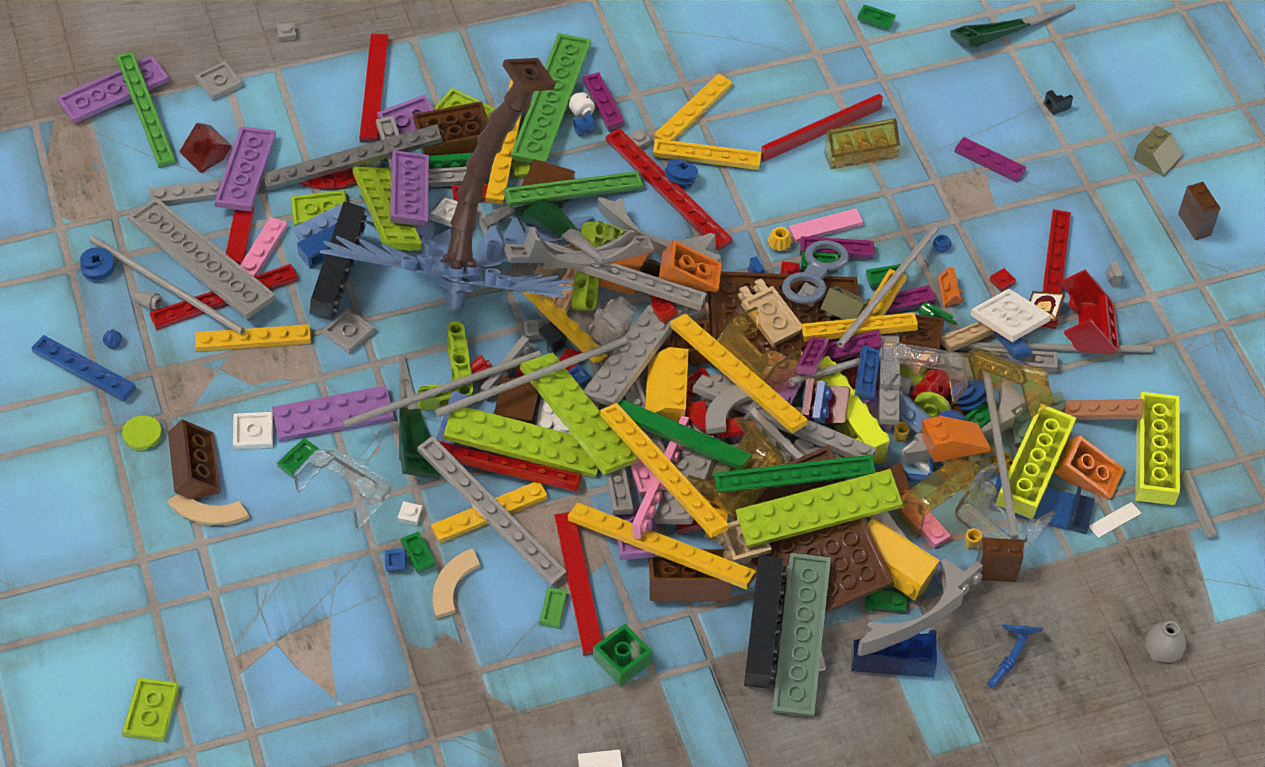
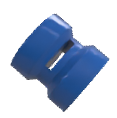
(584, 124)

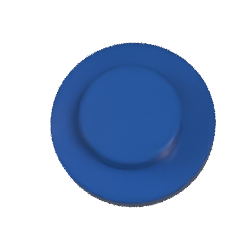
(942, 243)

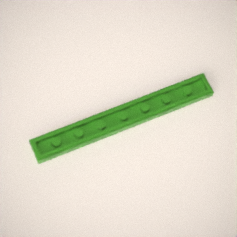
(145, 109)
(573, 188)

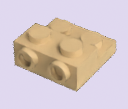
(735, 545)

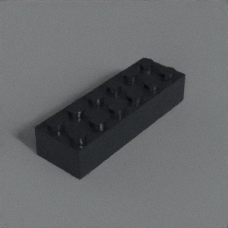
(336, 269)
(765, 622)

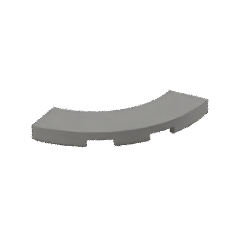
(720, 407)

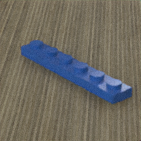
(83, 368)

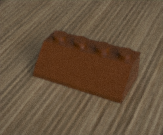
(193, 460)

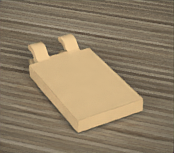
(774, 316)

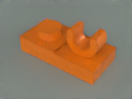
(949, 287)

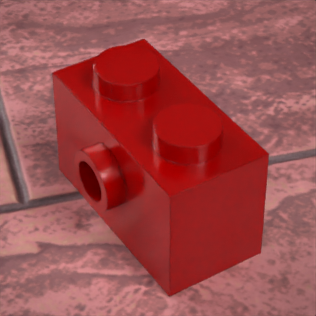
(934, 381)

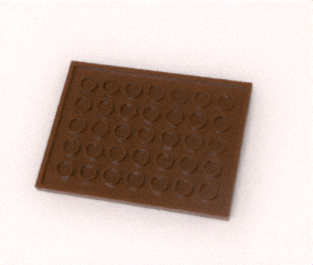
(727, 305)
(855, 558)

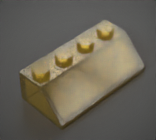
(862, 143)

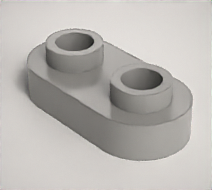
(494, 217)

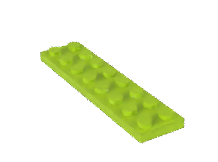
(376, 192)
(580, 416)
(518, 440)
(818, 508)

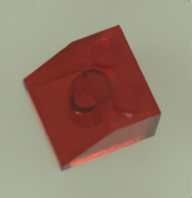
(204, 147)

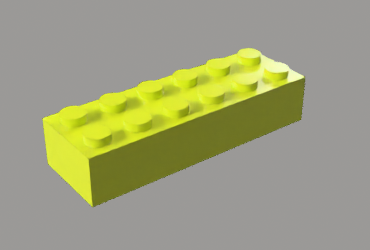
(859, 422)
(1158, 449)
(1037, 460)

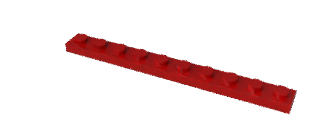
(667, 189)

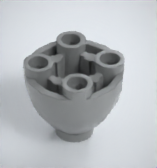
(1165, 642)

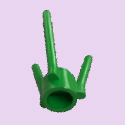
(932, 311)

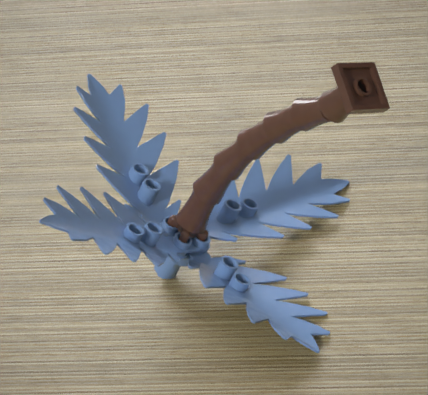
(460, 267)

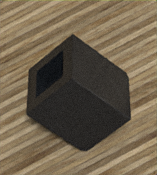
(1057, 104)
(555, 338)

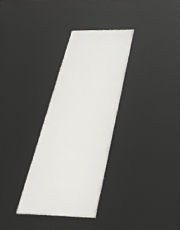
(1114, 519)

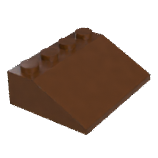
(457, 126)
(680, 583)

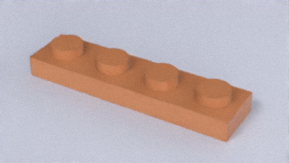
(1105, 409)

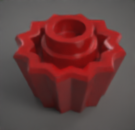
(480, 364)

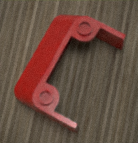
(1095, 313)

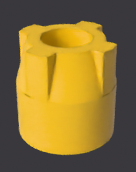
(901, 432)
(973, 538)

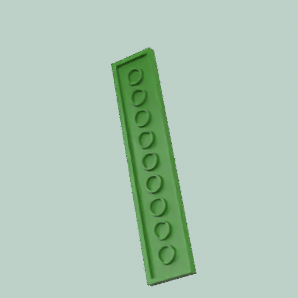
(549, 106)

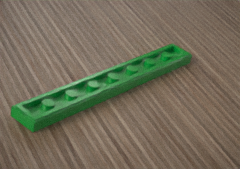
(686, 436)
(794, 474)

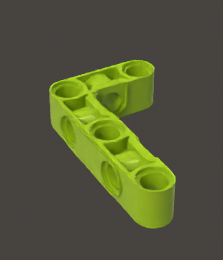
(585, 285)
(457, 354)

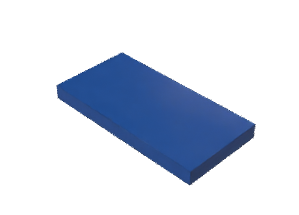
(1053, 499)

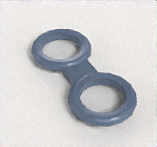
(815, 272)

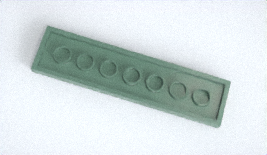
(801, 635)

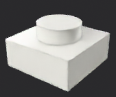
(410, 513)

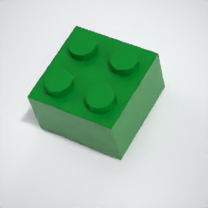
(622, 655)

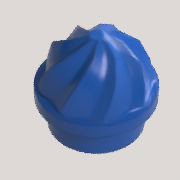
(112, 339)

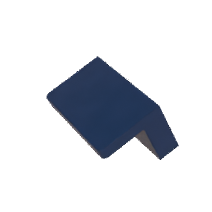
(1080, 512)

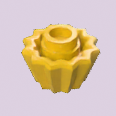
(779, 239)

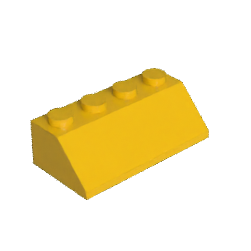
(667, 383)
(906, 562)

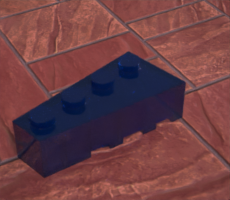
(907, 658)

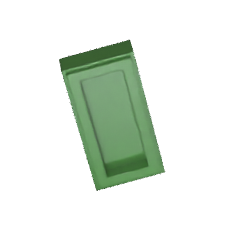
(553, 608)

